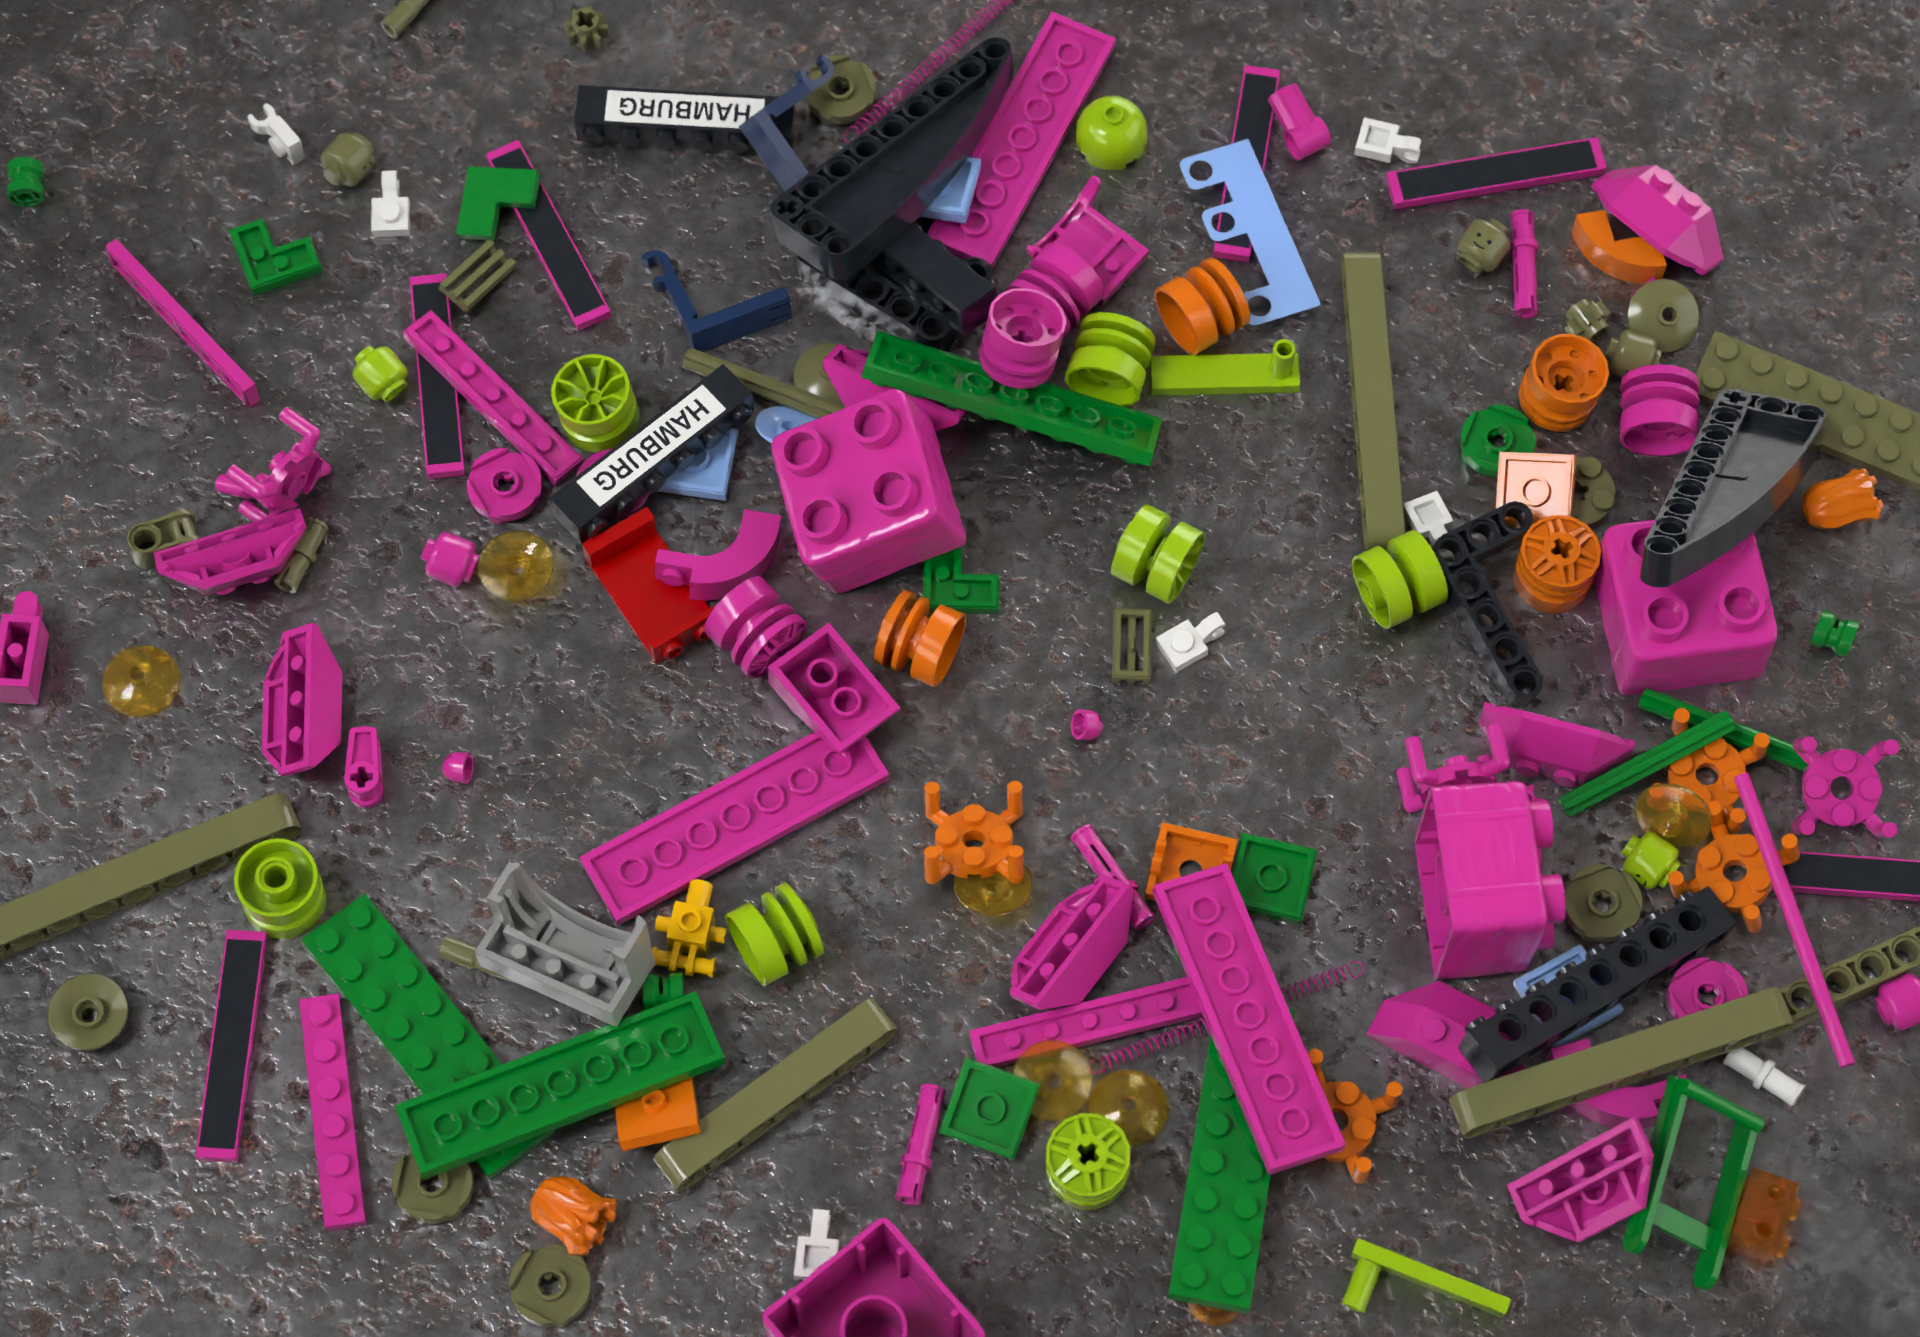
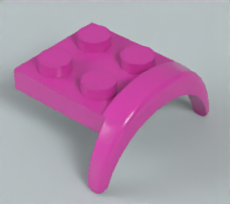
(1097, 240)

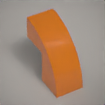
(1625, 259)

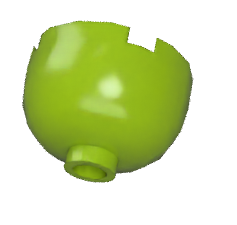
(1111, 132)

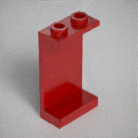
(654, 610)

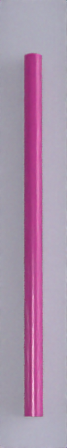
(1794, 921)

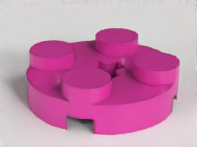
(511, 504)
(1703, 974)

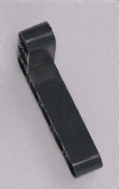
(891, 302)
(1484, 600)

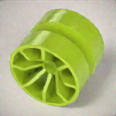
(595, 402)
(1148, 548)
(1399, 579)
(280, 888)

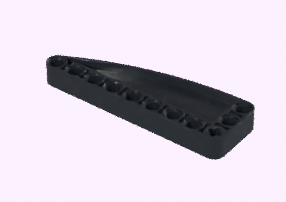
(895, 168)
(1731, 482)

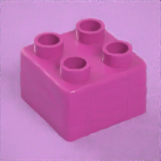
(867, 491)
(1685, 634)
(1484, 879)
(871, 1290)

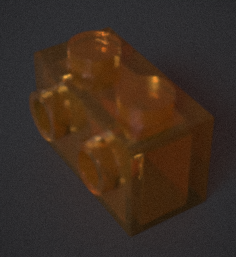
(1762, 1218)

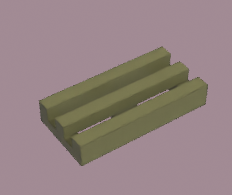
(496, 257)
(1130, 674)

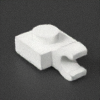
(282, 139)
(1381, 140)
(391, 213)
(1429, 518)
(1186, 644)
(815, 1249)

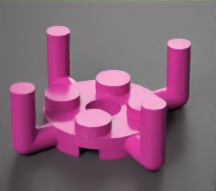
(290, 473)
(1456, 772)
(1863, 782)

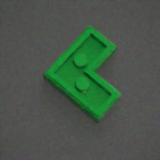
(489, 190)
(271, 266)
(959, 591)

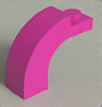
(719, 573)
(1618, 1105)

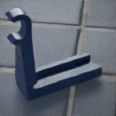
(767, 138)
(724, 324)

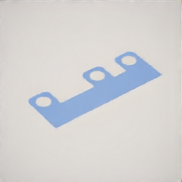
(1261, 219)

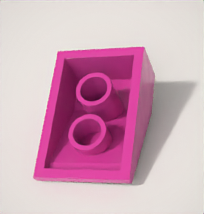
(831, 689)

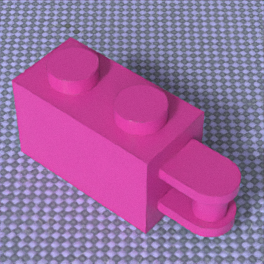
(22, 651)

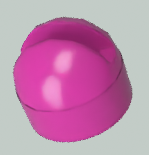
(1086, 725)
(458, 767)

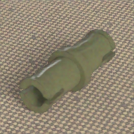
(302, 556)

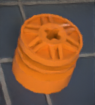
(1202, 306)
(1563, 382)
(1548, 579)
(912, 635)

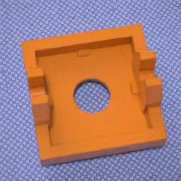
(1184, 844)

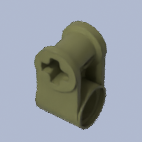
(163, 532)

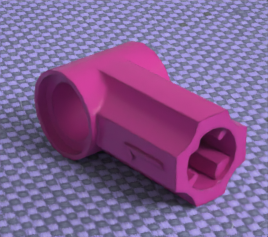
(1303, 131)

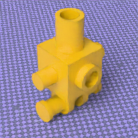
(690, 932)

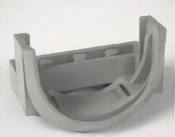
(577, 956)

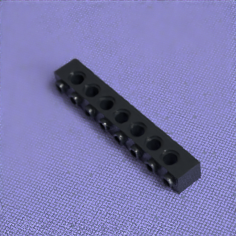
(1495, 1056)

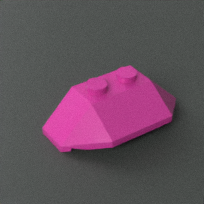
(1663, 214)
(845, 372)
(233, 556)
(301, 702)
(1555, 747)
(1074, 945)
(1430, 1026)
(1588, 1185)

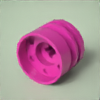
(1066, 279)
(1022, 338)
(1659, 410)
(754, 626)

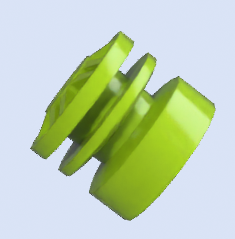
(1110, 358)
(781, 930)
(1094, 1183)

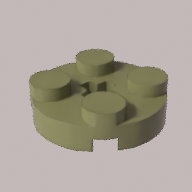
(844, 108)
(1599, 492)
(1610, 884)
(436, 1206)
(559, 1307)

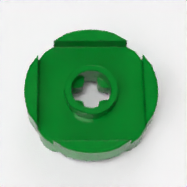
(1487, 424)

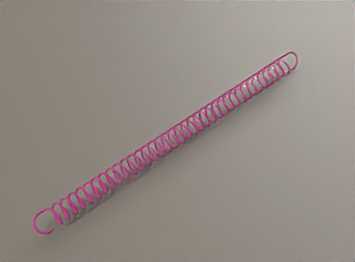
(932, 71)
(1198, 1025)

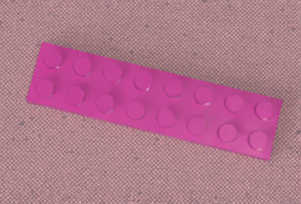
(1027, 135)
(728, 822)
(1248, 1019)

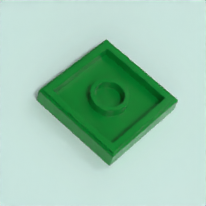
(1273, 877)
(990, 1108)

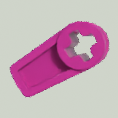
(364, 765)

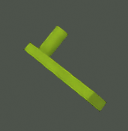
(1227, 373)
(1375, 1258)

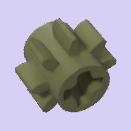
(586, 29)
(1588, 319)

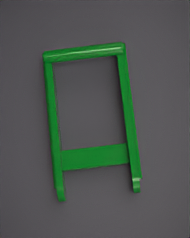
(1709, 1238)

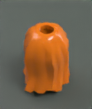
(1842, 500)
(572, 1213)

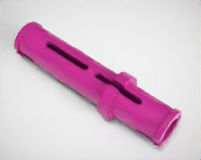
(1524, 272)
(1087, 842)
(917, 1157)

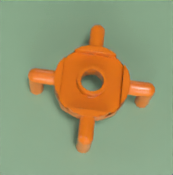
(1724, 761)
(974, 823)
(1732, 850)
(1360, 1115)

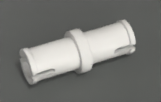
(1765, 1075)

